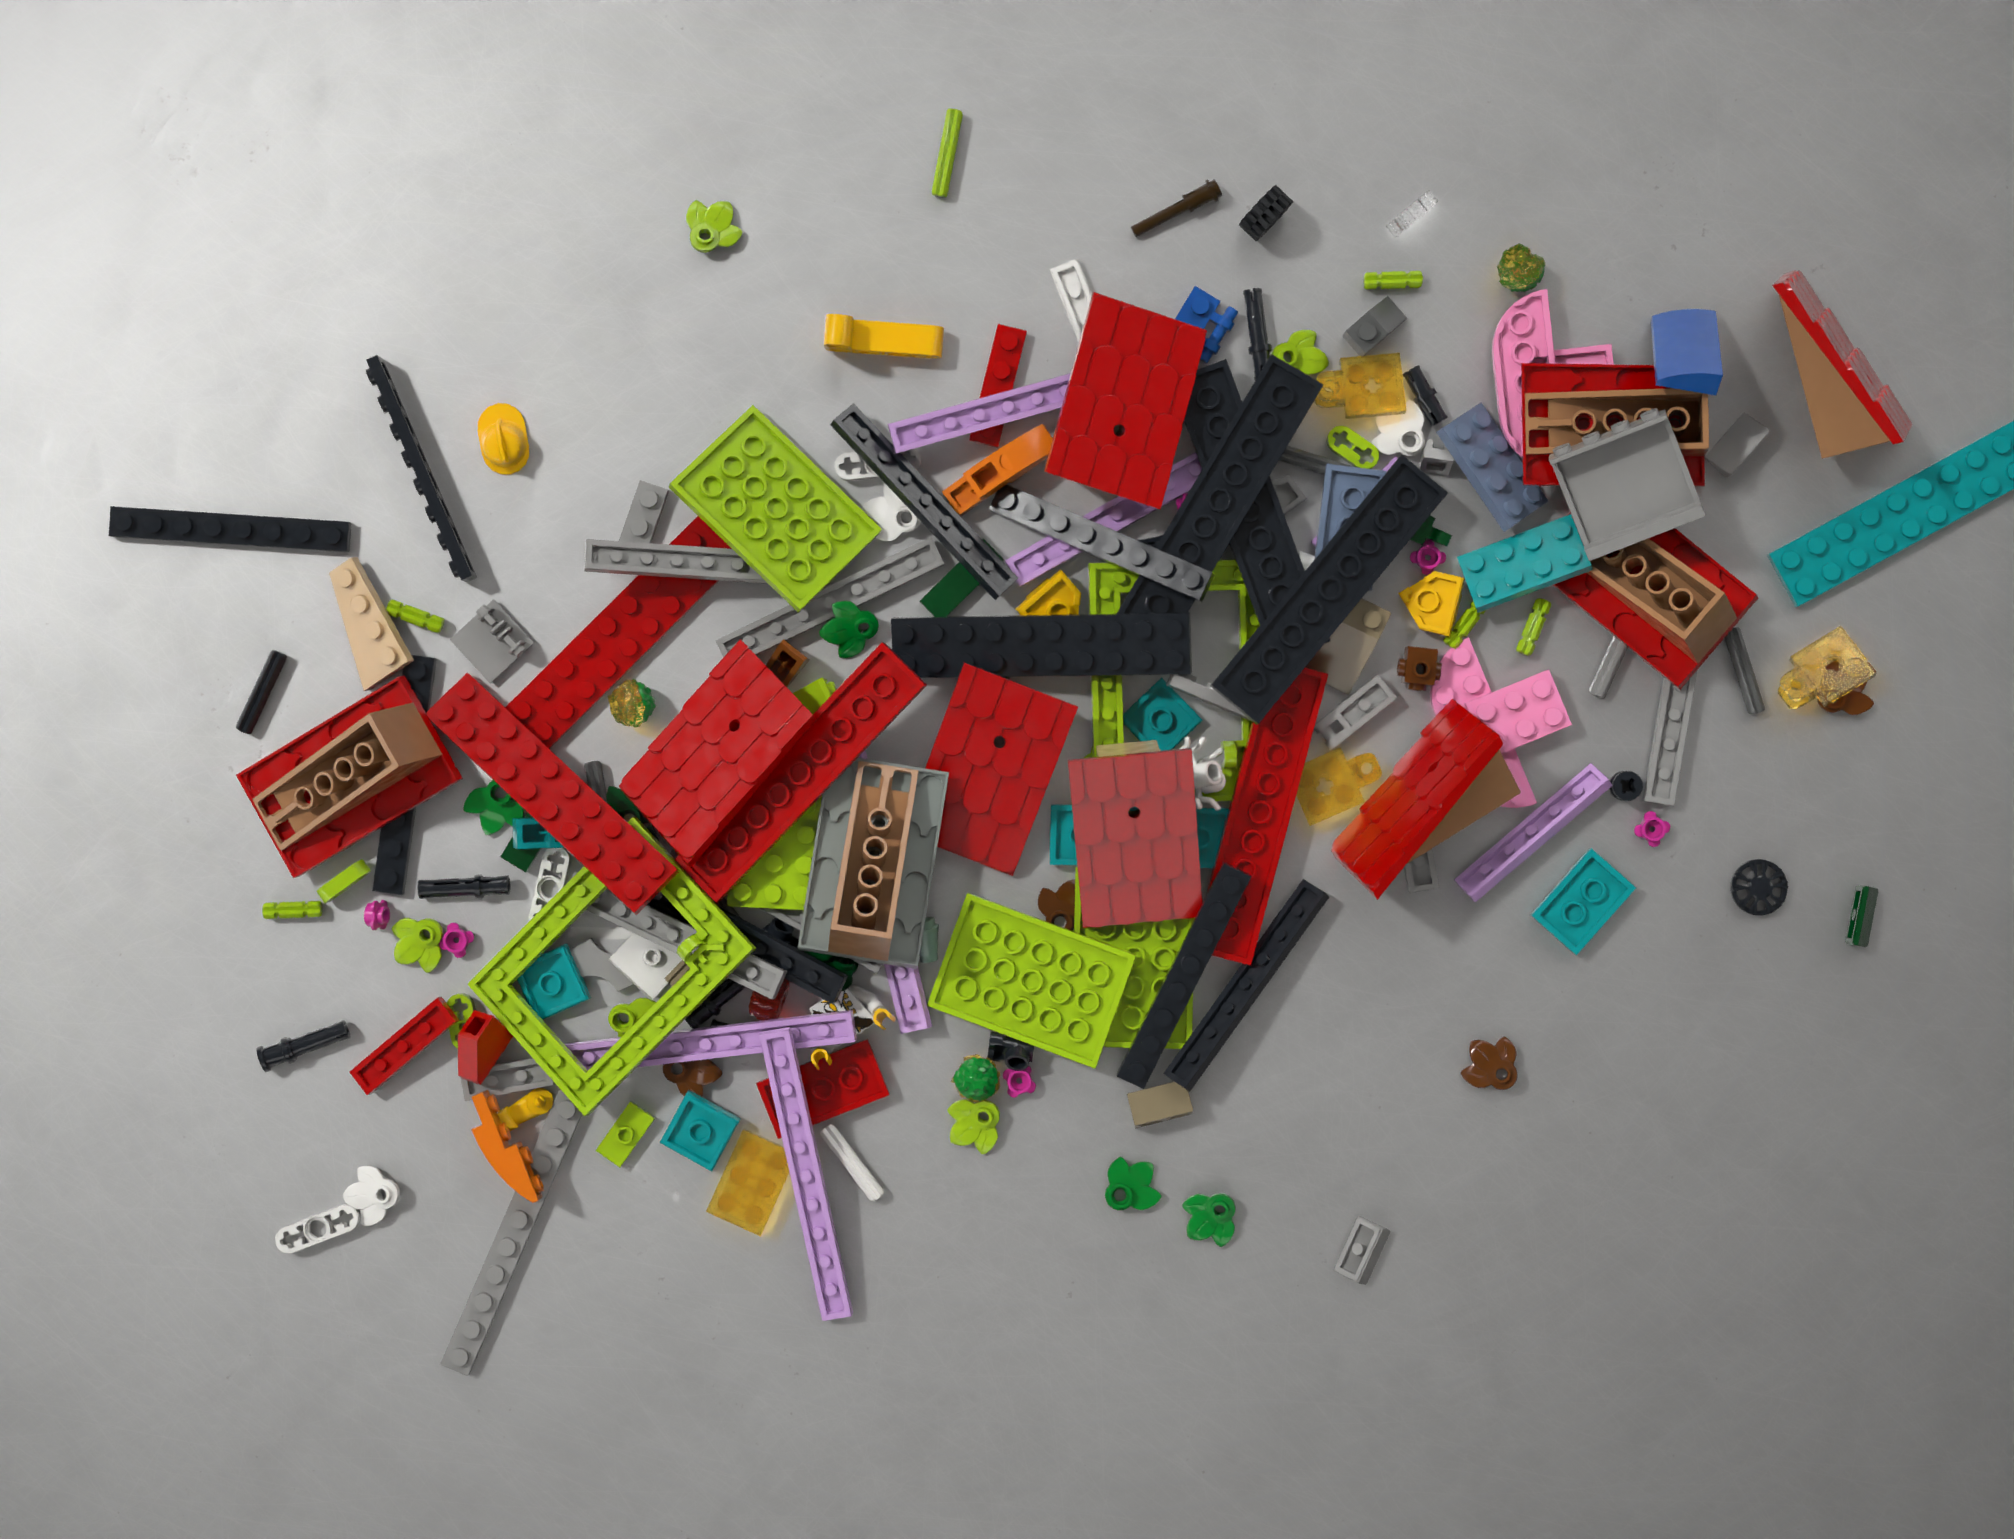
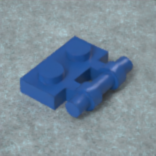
(1198, 311)

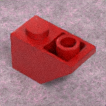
(480, 1046)

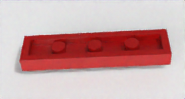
(1000, 375)
(404, 1045)

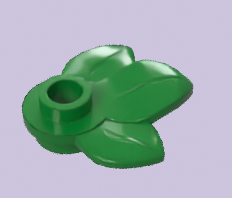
(844, 628)
(492, 809)
(1134, 1182)
(1207, 1221)

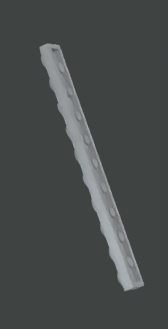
(511, 1239)

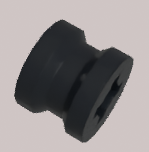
(1621, 783)

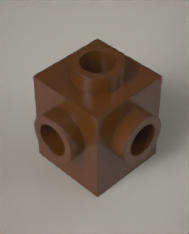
(1427, 660)

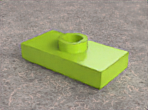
(625, 1134)

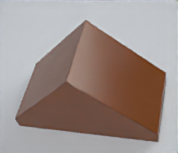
(786, 662)

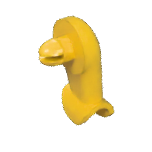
(528, 1107)

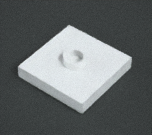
(645, 964)

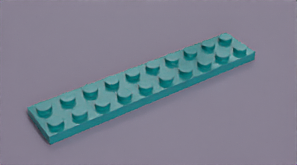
(1897, 517)

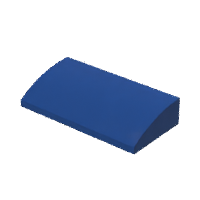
(1687, 350)

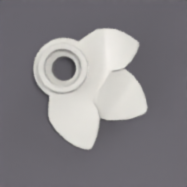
(1398, 427)
(888, 512)
(367, 1195)

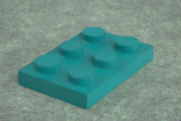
(1583, 901)

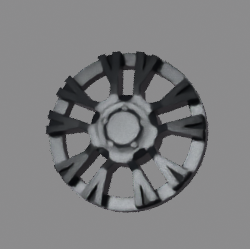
(1759, 887)

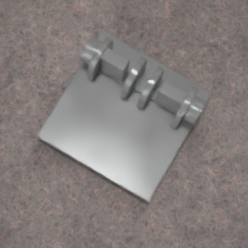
(491, 641)

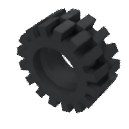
(1265, 213)

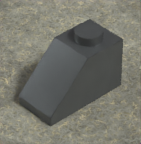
(1374, 326)

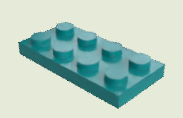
(1524, 563)

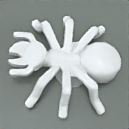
(1207, 774)

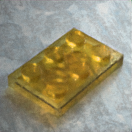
(750, 1183)

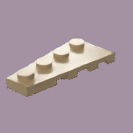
(370, 630)

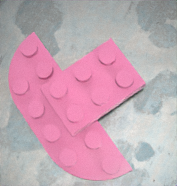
(1526, 337)
(1514, 712)

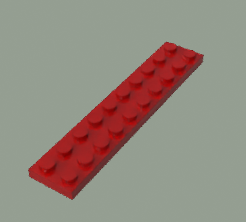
(610, 645)
(837, 737)
(552, 793)
(1264, 806)

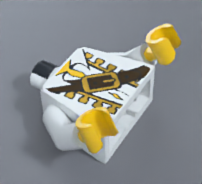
(866, 1012)

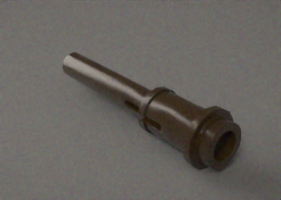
(1190, 201)

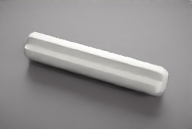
(852, 1162)

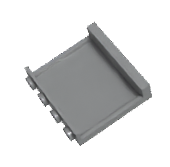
(1626, 484)

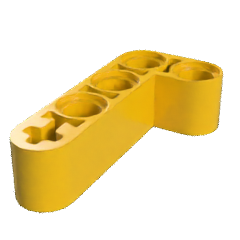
(882, 338)

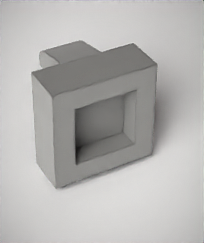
(1435, 460)

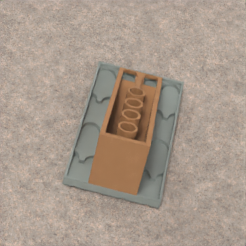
(874, 863)

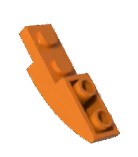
(999, 469)
(508, 1160)

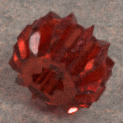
(767, 1008)

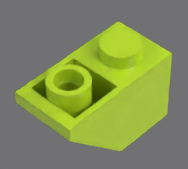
(815, 694)

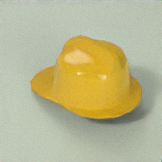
(503, 438)

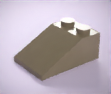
(1351, 646)

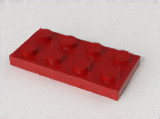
(835, 1088)

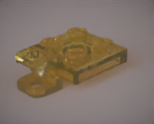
(1349, 388)
(1813, 679)
(1346, 780)

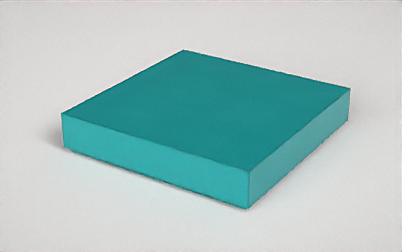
(1161, 717)
(553, 983)
(700, 1130)

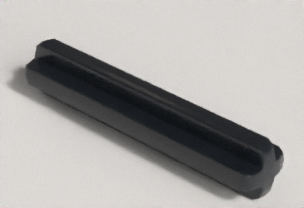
(261, 692)

